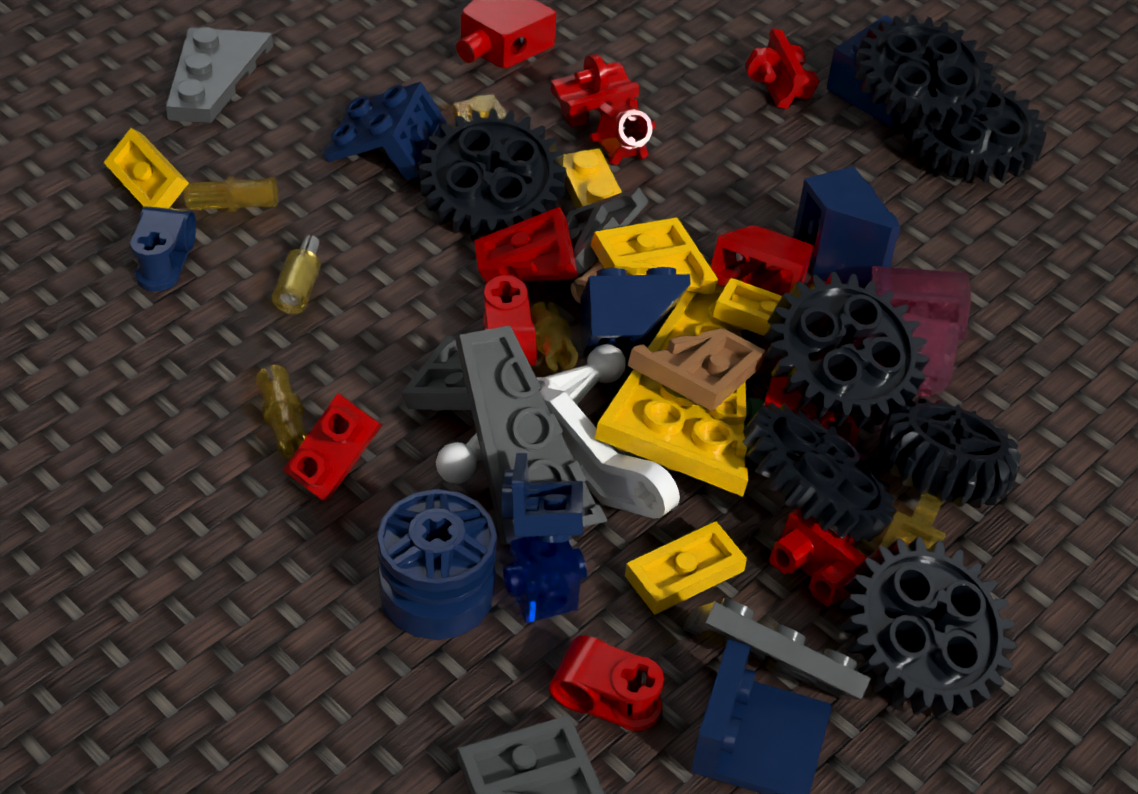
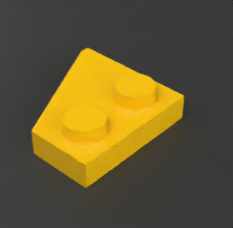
(653, 246)

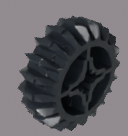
(949, 453)

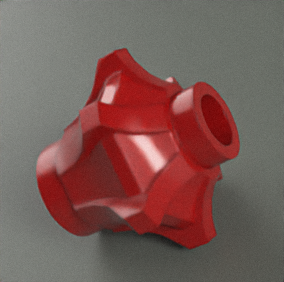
(623, 131)

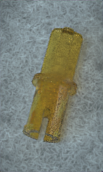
(232, 194)

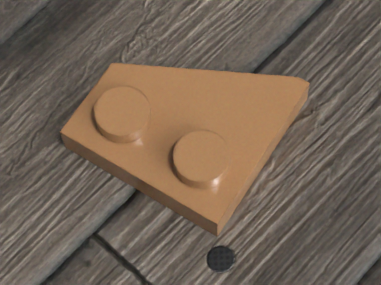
(701, 366)

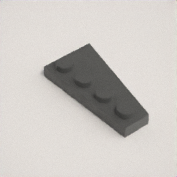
(515, 419)

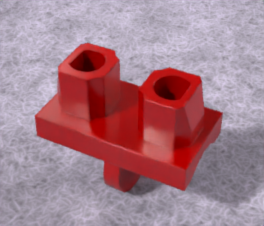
(782, 70)
(591, 88)
(332, 447)
(818, 554)

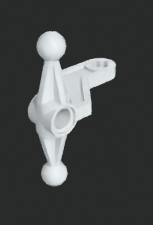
(612, 477)

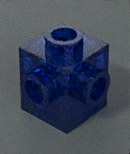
(544, 577)

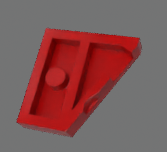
(529, 250)

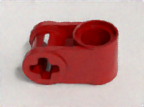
(506, 305)
(607, 679)

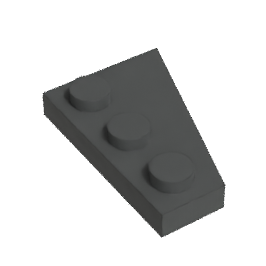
(210, 69)
(828, 672)

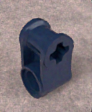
(162, 245)

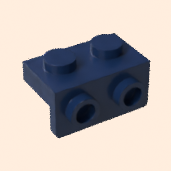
(542, 508)

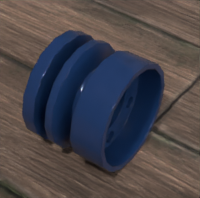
(437, 564)

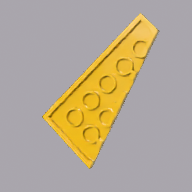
(669, 427)

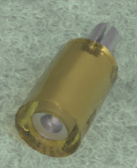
(297, 277)

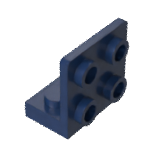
(396, 120)
(759, 732)

